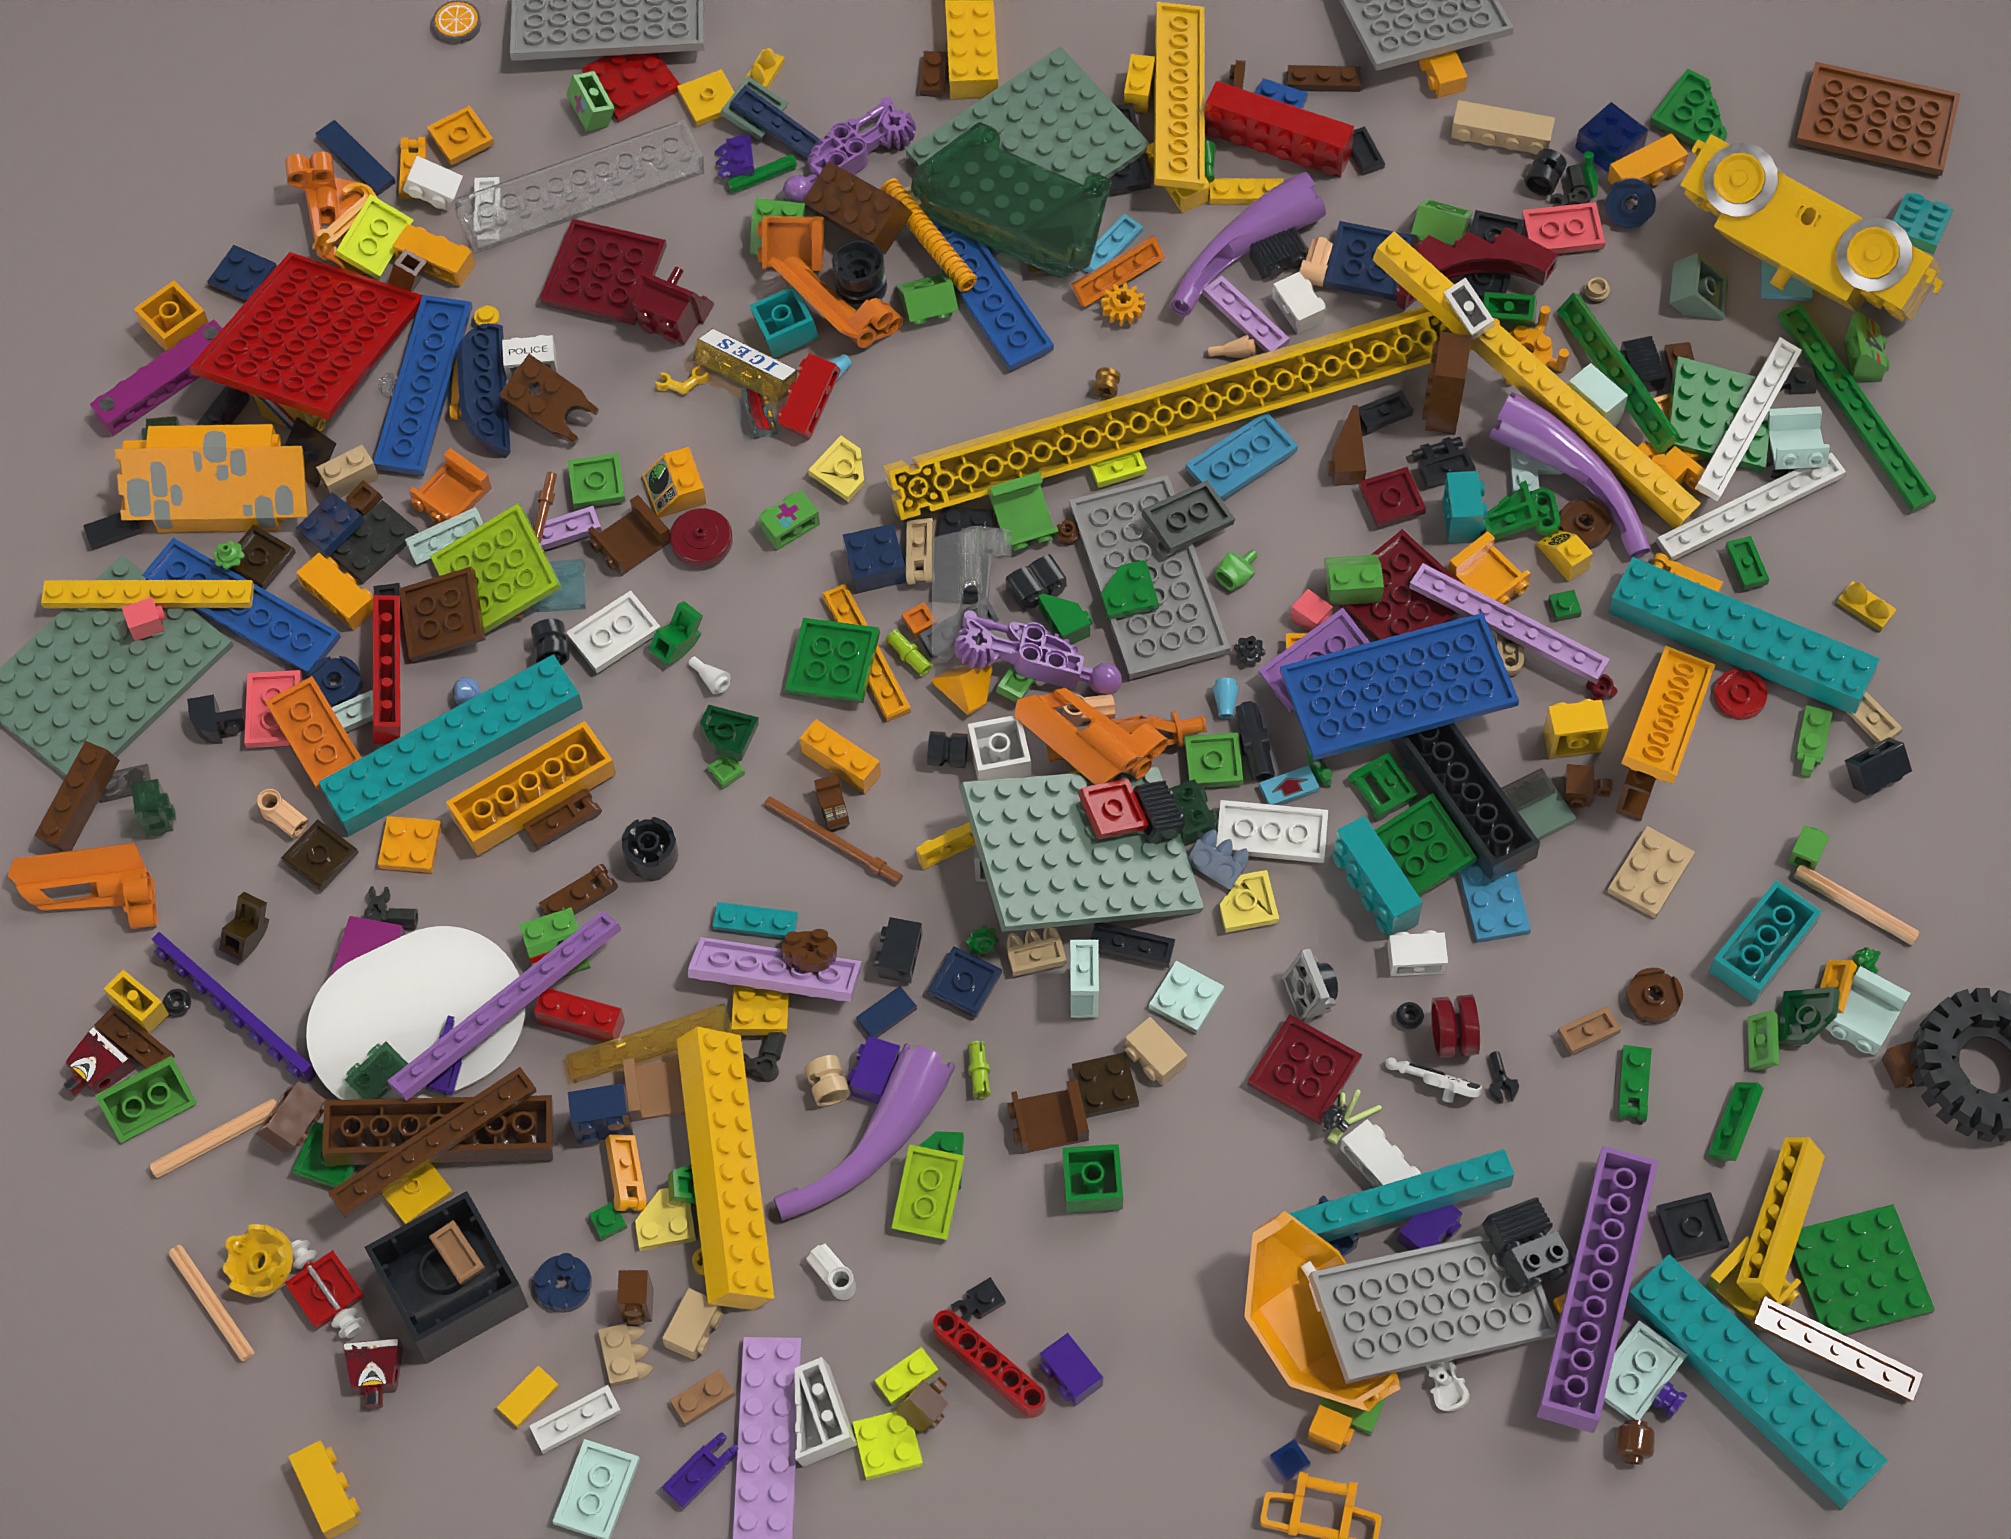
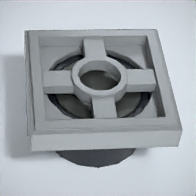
(1310, 986)

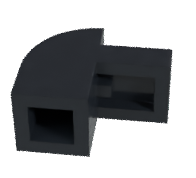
(211, 722)

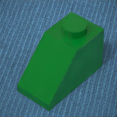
(1512, 308)
(1065, 618)

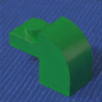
(678, 637)

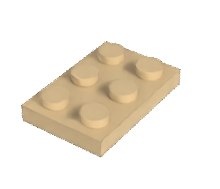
(1651, 872)

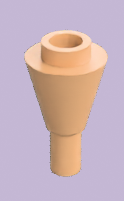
(1238, 348)

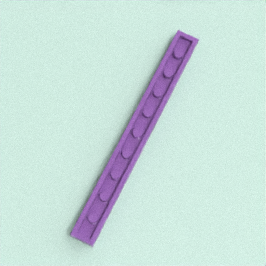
(504, 1005)

